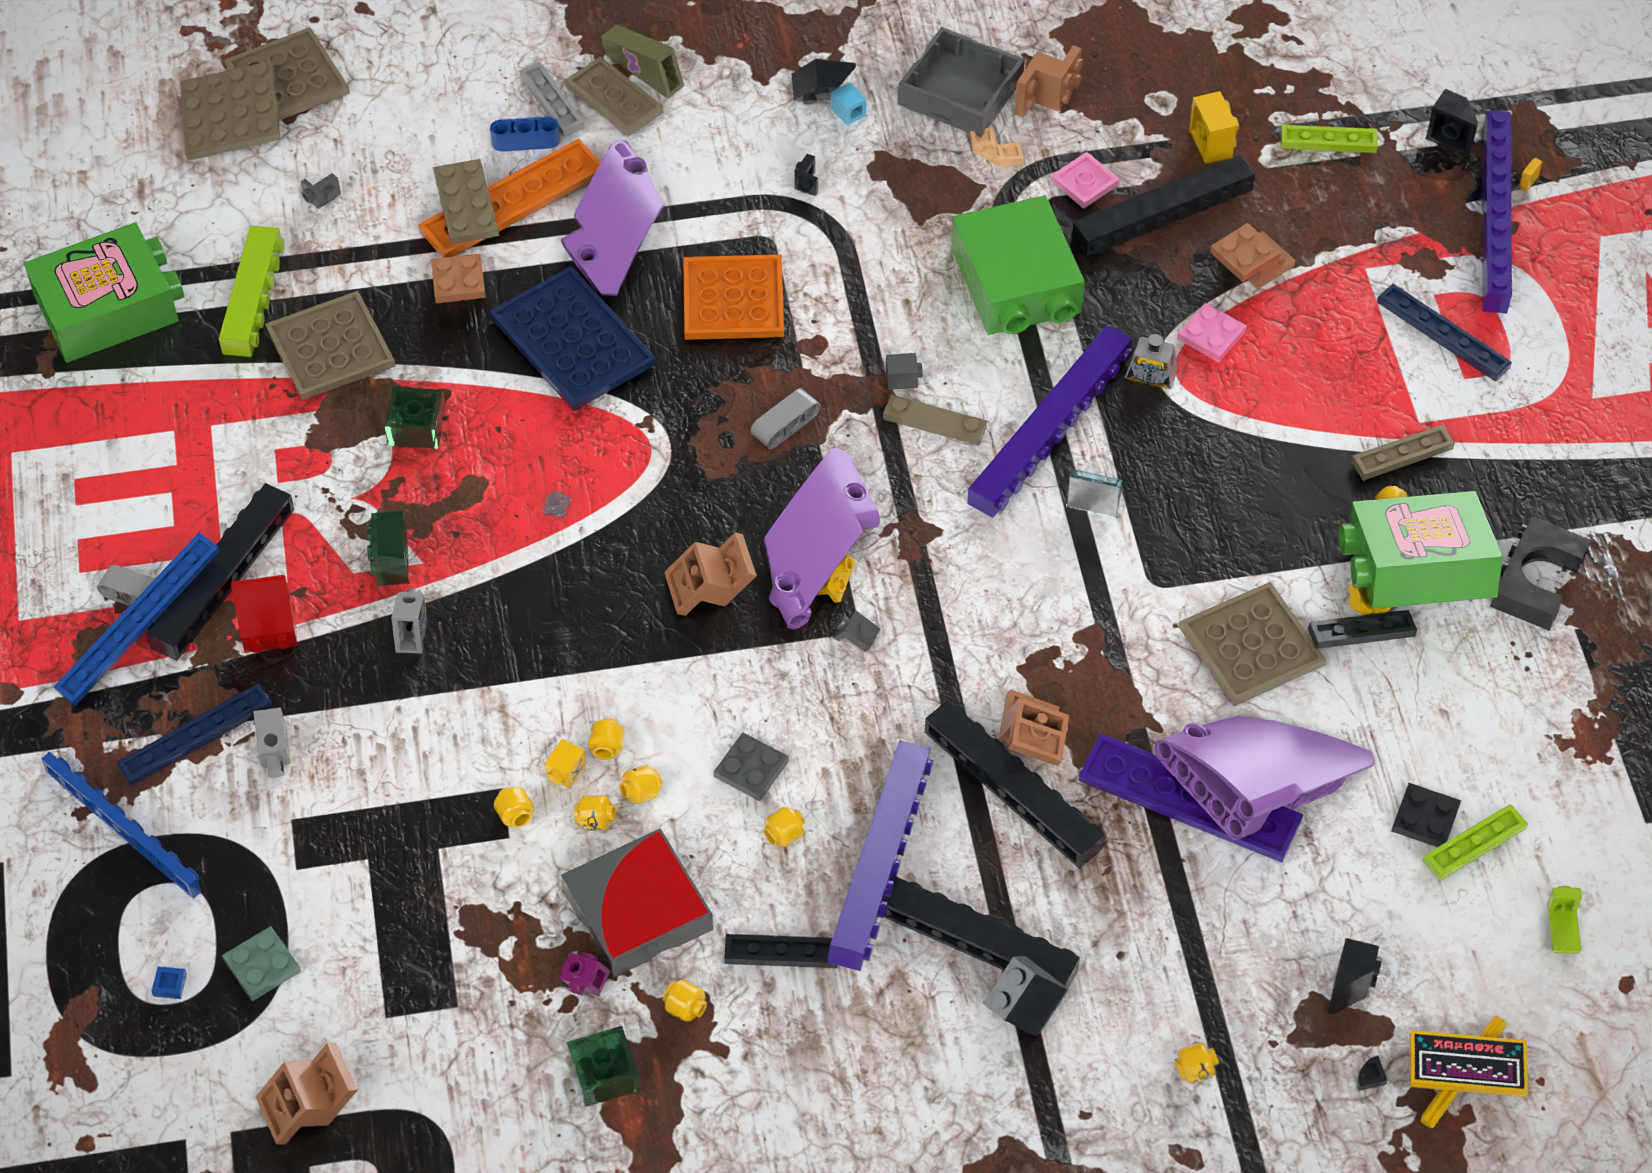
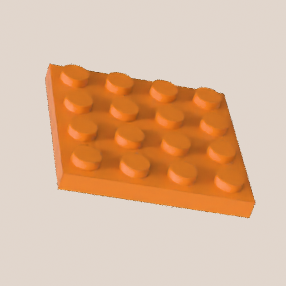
(733, 297)

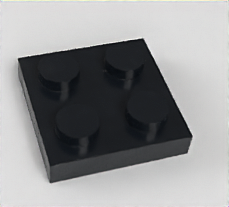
(1426, 815)

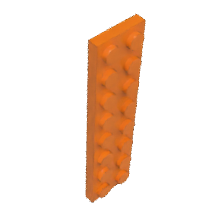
(523, 193)

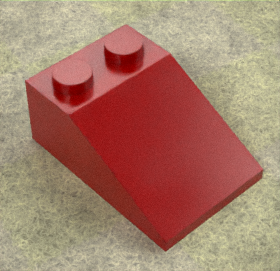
(264, 613)

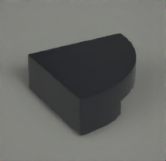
(1371, 1074)

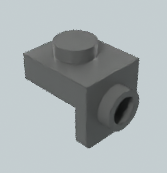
(321, 192)
(857, 630)

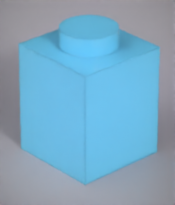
(848, 103)

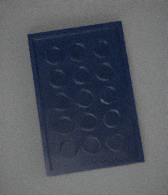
(572, 338)

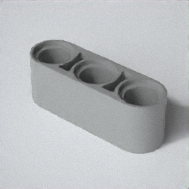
(785, 418)
(123, 584)

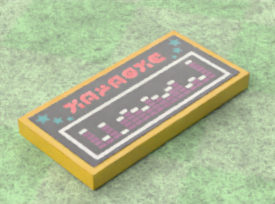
(1468, 1063)

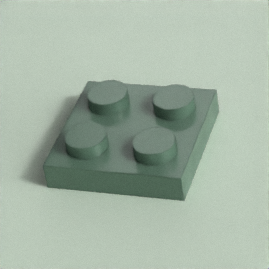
(261, 963)

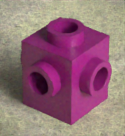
(584, 974)

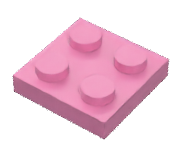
(1085, 180)
(1211, 332)

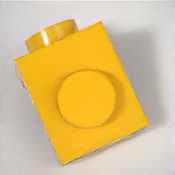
(1360, 602)

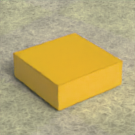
(1530, 174)

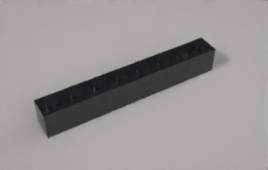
(1163, 205)
(238, 551)
(1014, 783)
(974, 932)

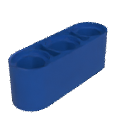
(525, 134)

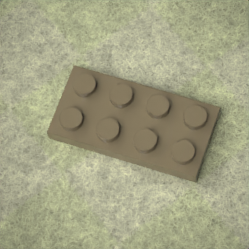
(614, 96)
(465, 201)

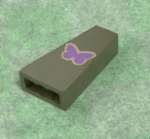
(644, 58)

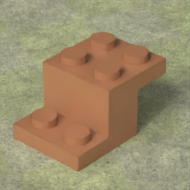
(1048, 81)
(1252, 256)
(458, 278)
(710, 574)
(1033, 727)
(306, 1093)

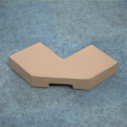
(999, 154)

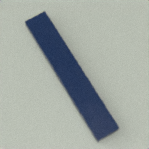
(1444, 332)
(194, 734)

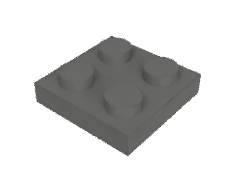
(751, 766)

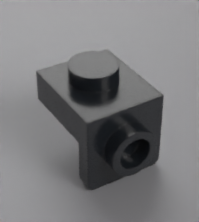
(804, 176)

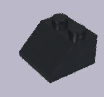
(819, 79)
(1453, 123)
(1355, 974)
(1025, 995)

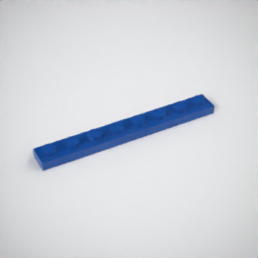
(136, 619)
(129, 830)

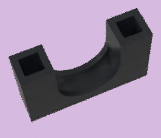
(1537, 543)

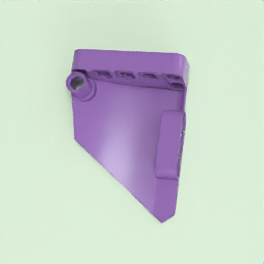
(1255, 765)

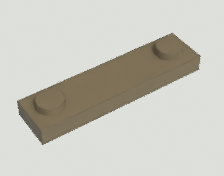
(935, 420)
(1402, 452)

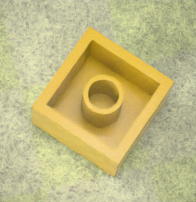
(1213, 127)

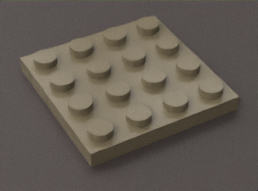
(301, 69)
(229, 110)
(330, 345)
(1252, 643)

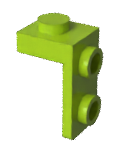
(1563, 919)

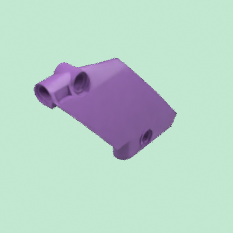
(613, 218)
(816, 534)

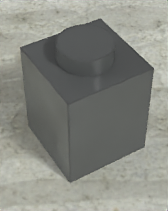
(903, 371)

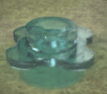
(553, 499)

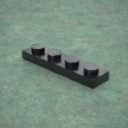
(1362, 629)
(777, 951)

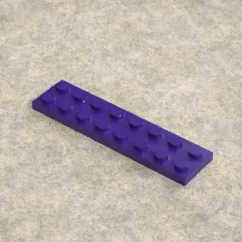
(1148, 783)

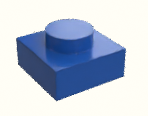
(169, 982)

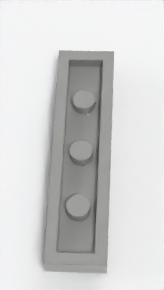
(551, 99)

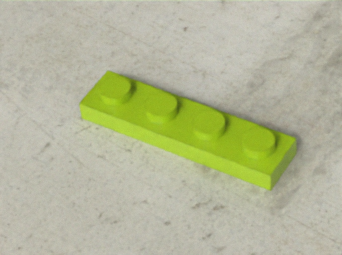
(1329, 138)
(1475, 842)

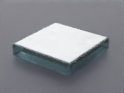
(1094, 493)

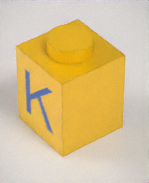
(565, 763)

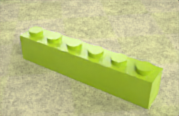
(251, 291)

